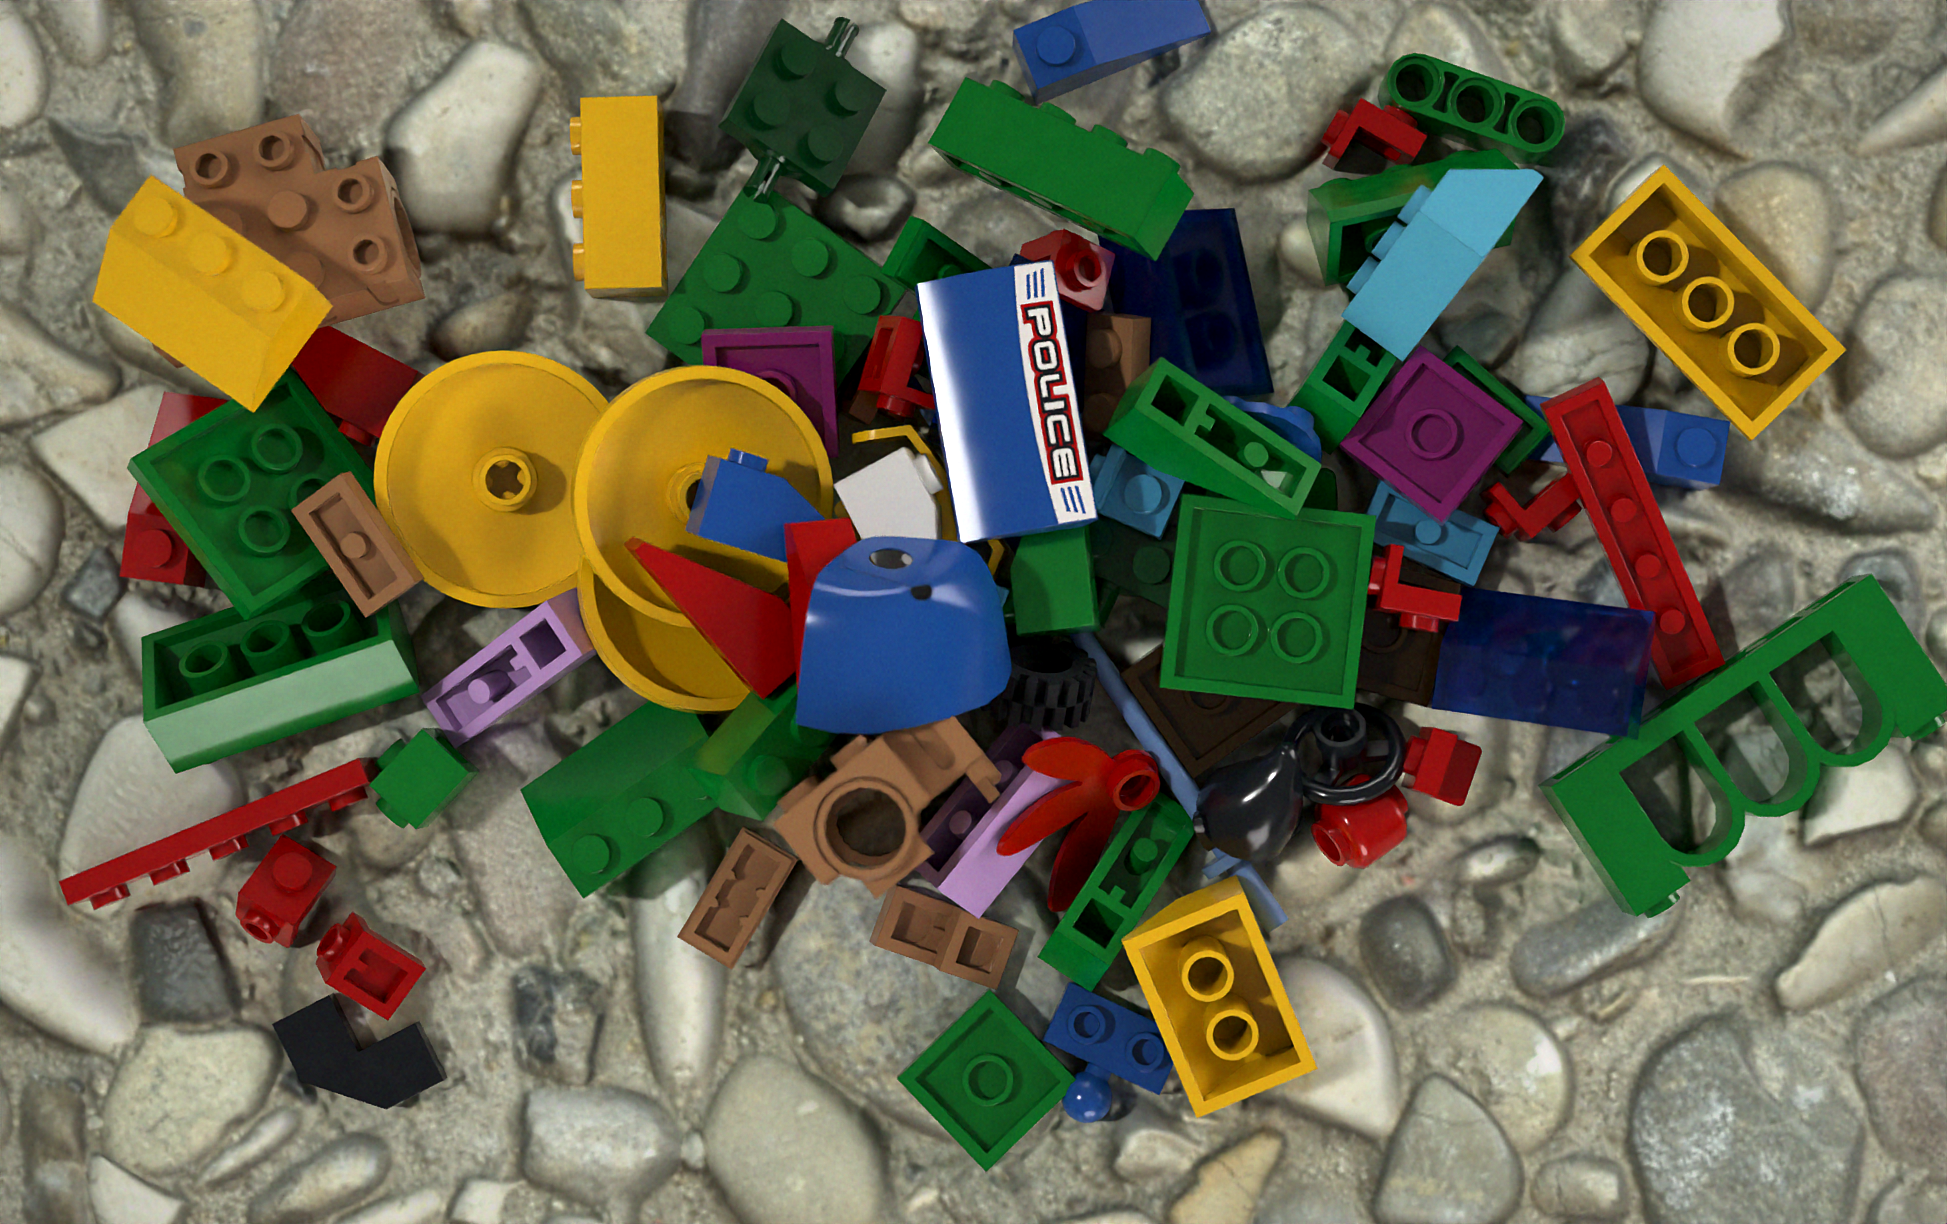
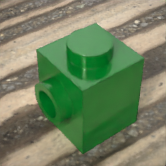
(420, 778)

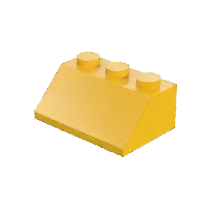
(205, 294)
(1217, 997)

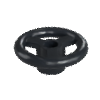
(1343, 746)

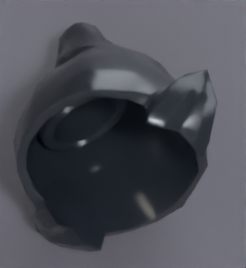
(1252, 805)

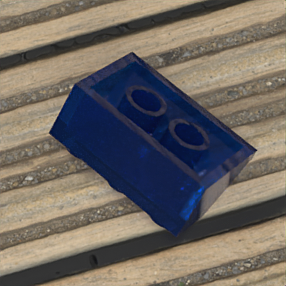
(1197, 303)
(1546, 663)

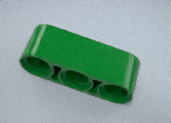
(1500, 100)

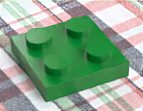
(987, 1079)

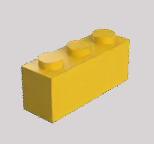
(620, 197)

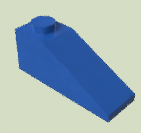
(1101, 40)
(1669, 445)
(746, 505)

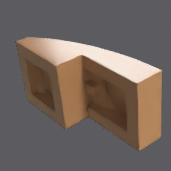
(943, 936)

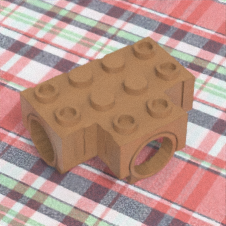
(326, 225)
(908, 766)

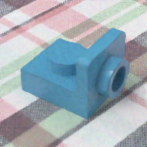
(1134, 491)

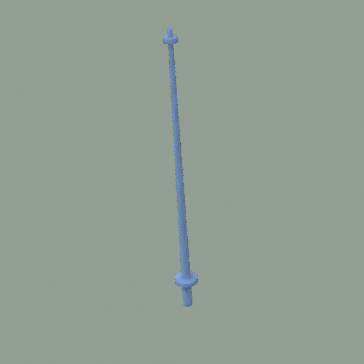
(1169, 765)

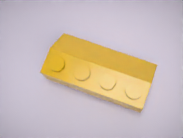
(1706, 302)

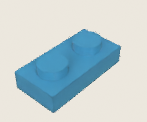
(1450, 550)

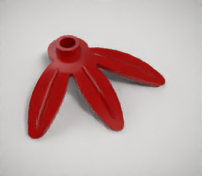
(1095, 798)

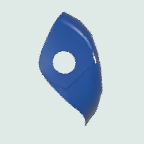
(898, 662)

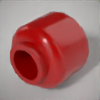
(1362, 831)

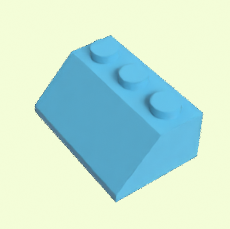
(1435, 253)

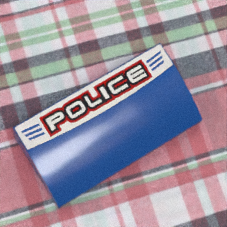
(1006, 402)

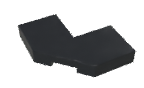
(331, 1058)

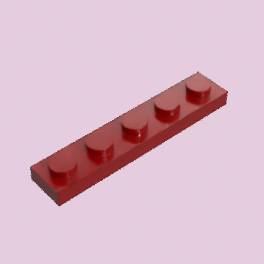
(1631, 529)
(221, 835)

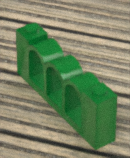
(1877, 657)

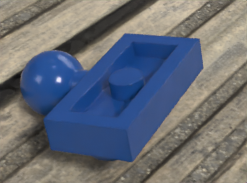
(1112, 1043)

